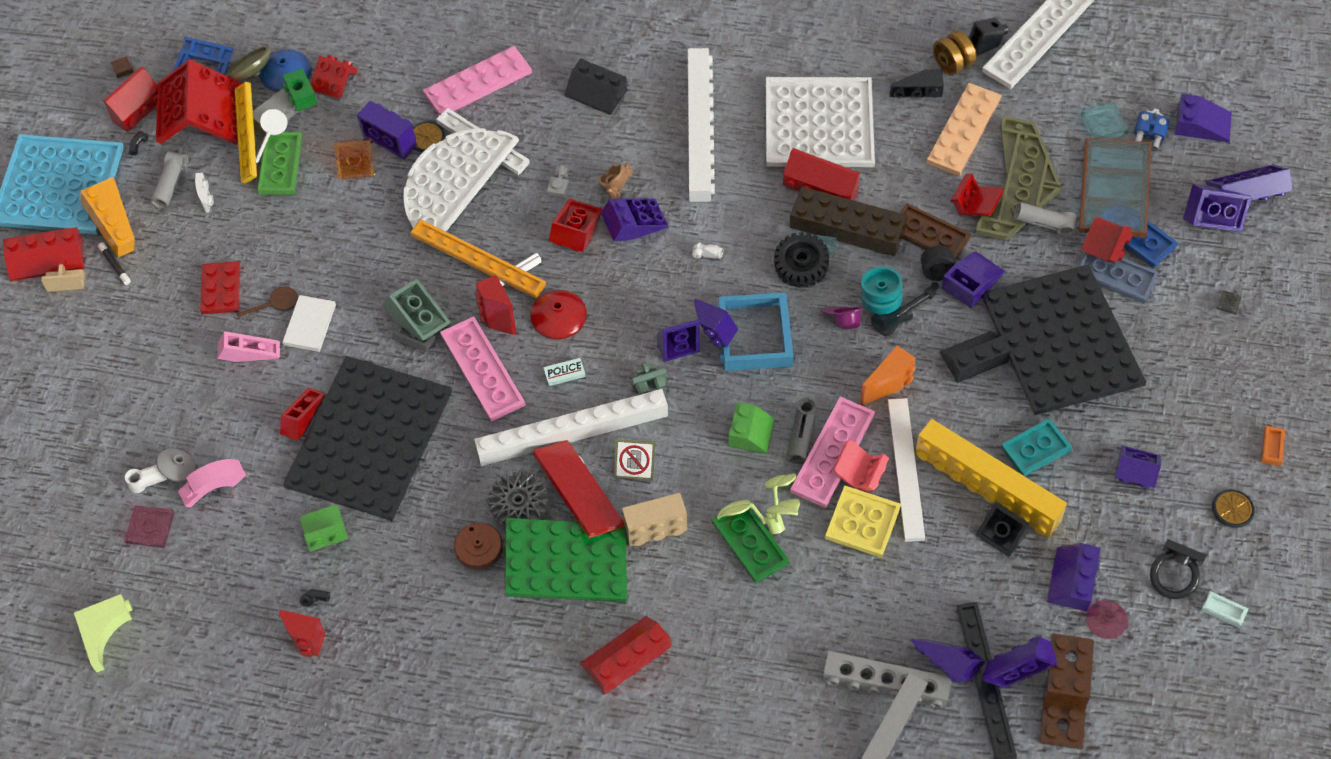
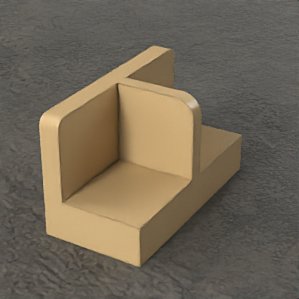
(64, 280)

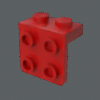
(331, 76)
(975, 199)
(1106, 240)

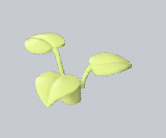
(773, 515)

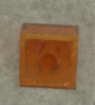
(354, 158)

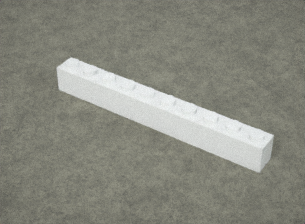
(699, 125)
(571, 427)

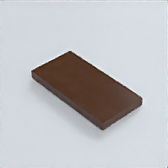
(928, 231)

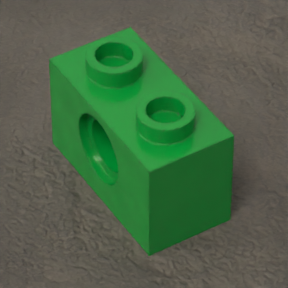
(299, 89)

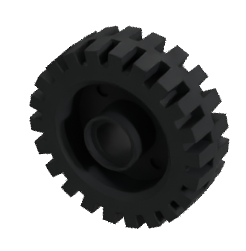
(806, 271)

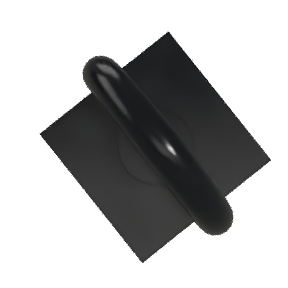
(1183, 556)

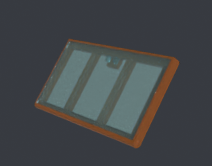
(1116, 184)

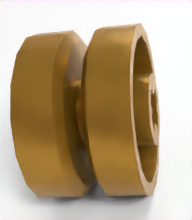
(954, 53)

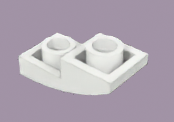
(203, 192)

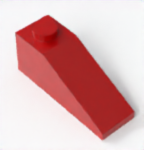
(301, 413)

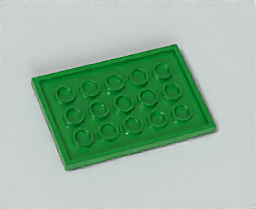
(562, 563)

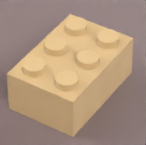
(655, 519)

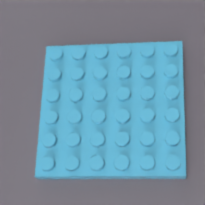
(47, 179)

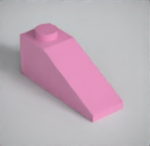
(246, 348)

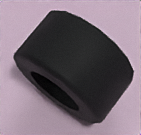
(940, 255)

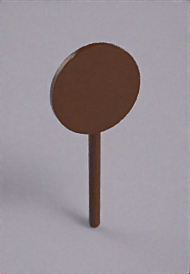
(281, 299)

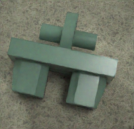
(657, 377)

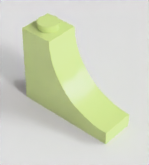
(98, 624)

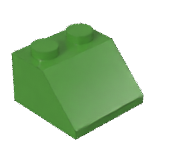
(750, 428)

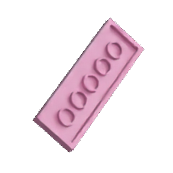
(477, 81)
(482, 369)
(816, 478)

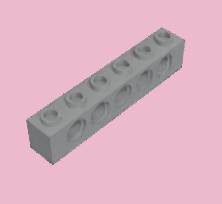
(879, 670)

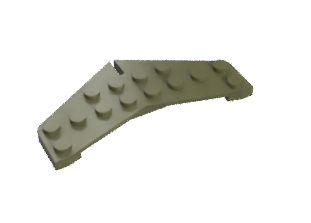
(1028, 180)

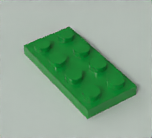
(751, 544)

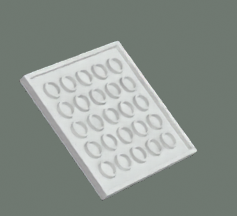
(820, 118)

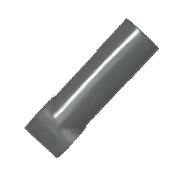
(799, 446)

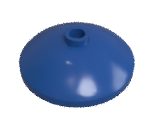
(281, 63)

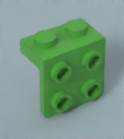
(323, 527)

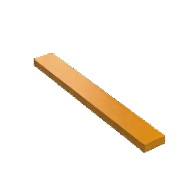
(478, 258)

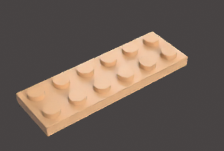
(963, 129)

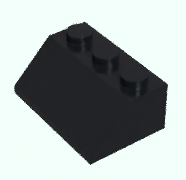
(596, 86)
(976, 355)

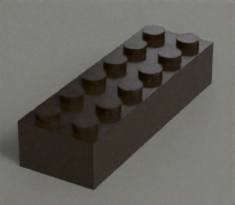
(848, 221)

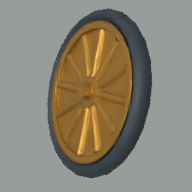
(427, 134)
(1233, 508)

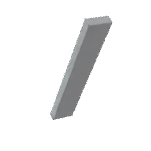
(896, 718)

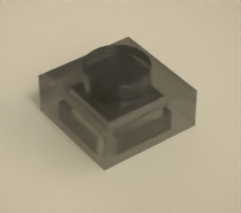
(1229, 302)

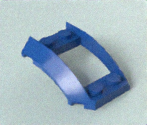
(206, 51)

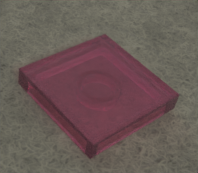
(149, 526)

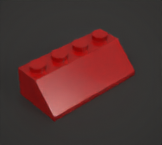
(820, 175)
(43, 252)
(626, 654)

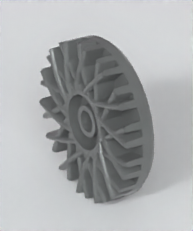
(518, 498)

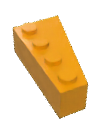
(108, 214)

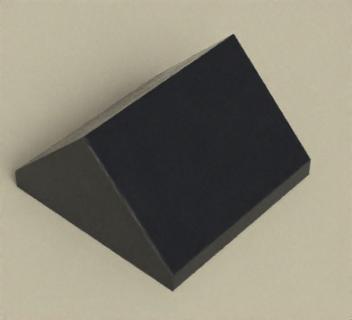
(1003, 529)

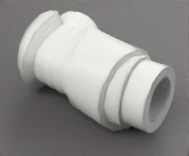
(707, 251)

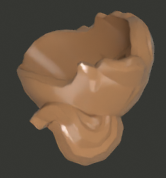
(615, 179)

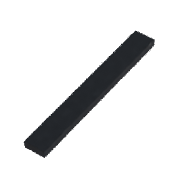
(989, 694)

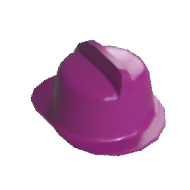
(845, 316)

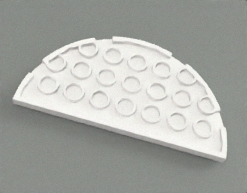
(452, 174)

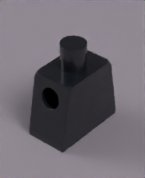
(987, 35)

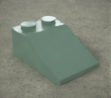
(416, 311)

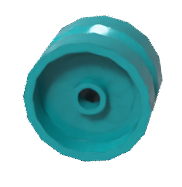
(881, 290)

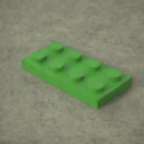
(280, 164)

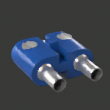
(1151, 126)

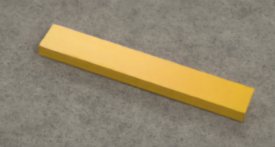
(245, 133)

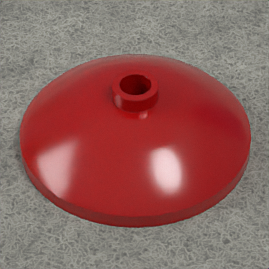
(559, 322)

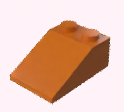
(889, 376)

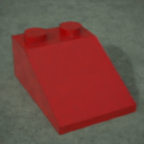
(575, 225)

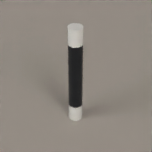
(113, 262)

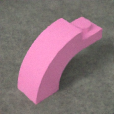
(210, 477)

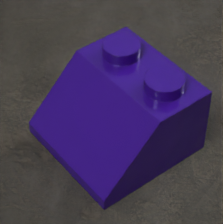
(715, 323)
(1138, 467)

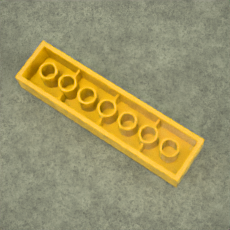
(989, 477)

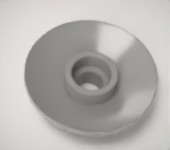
(175, 464)

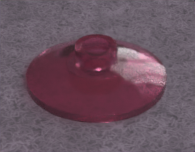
(1103, 626)

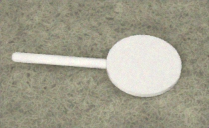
(273, 123)

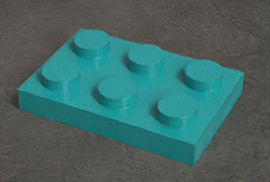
(1036, 447)

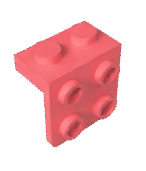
(859, 467)

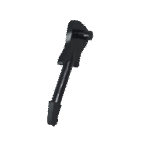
(887, 323)

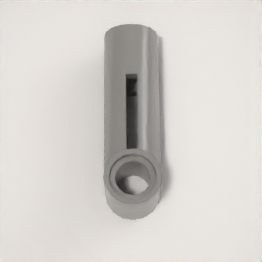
(173, 166)
(1062, 222)

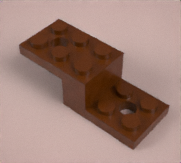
(1067, 692)

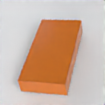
(1273, 445)

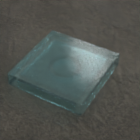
(1104, 121)

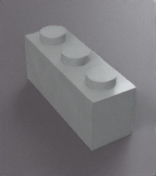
(279, 102)

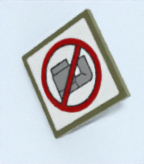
(634, 459)

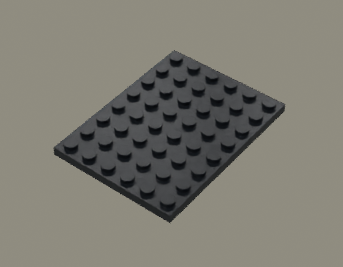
(1063, 339)
(368, 438)

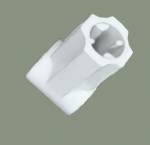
(145, 478)

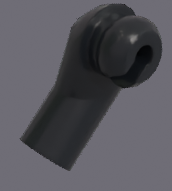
(134, 142)
(313, 596)

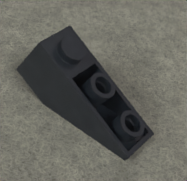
(922, 84)

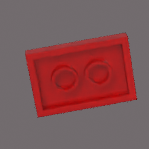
(220, 287)

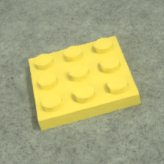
(863, 521)

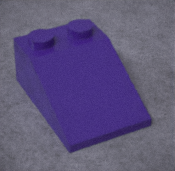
(1202, 119)
(1216, 208)
(679, 340)

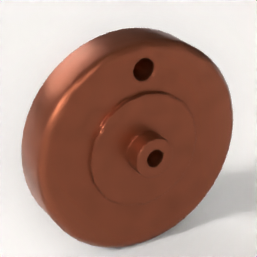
(478, 546)

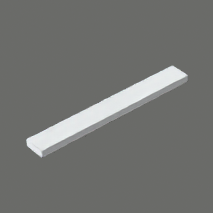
(906, 470)

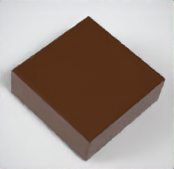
(121, 67)

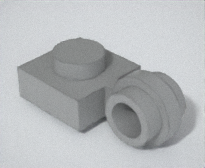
(558, 186)

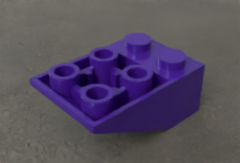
(633, 218)
(971, 278)
(958, 661)

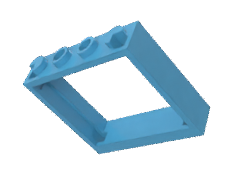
(759, 361)

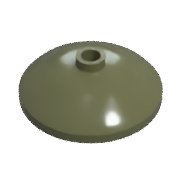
(249, 64)

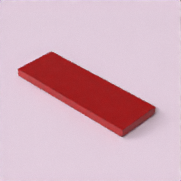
(578, 489)

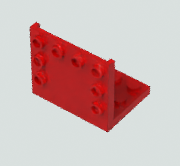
(199, 99)

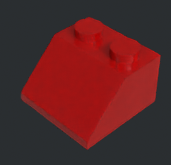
(304, 631)

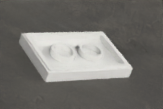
(309, 323)

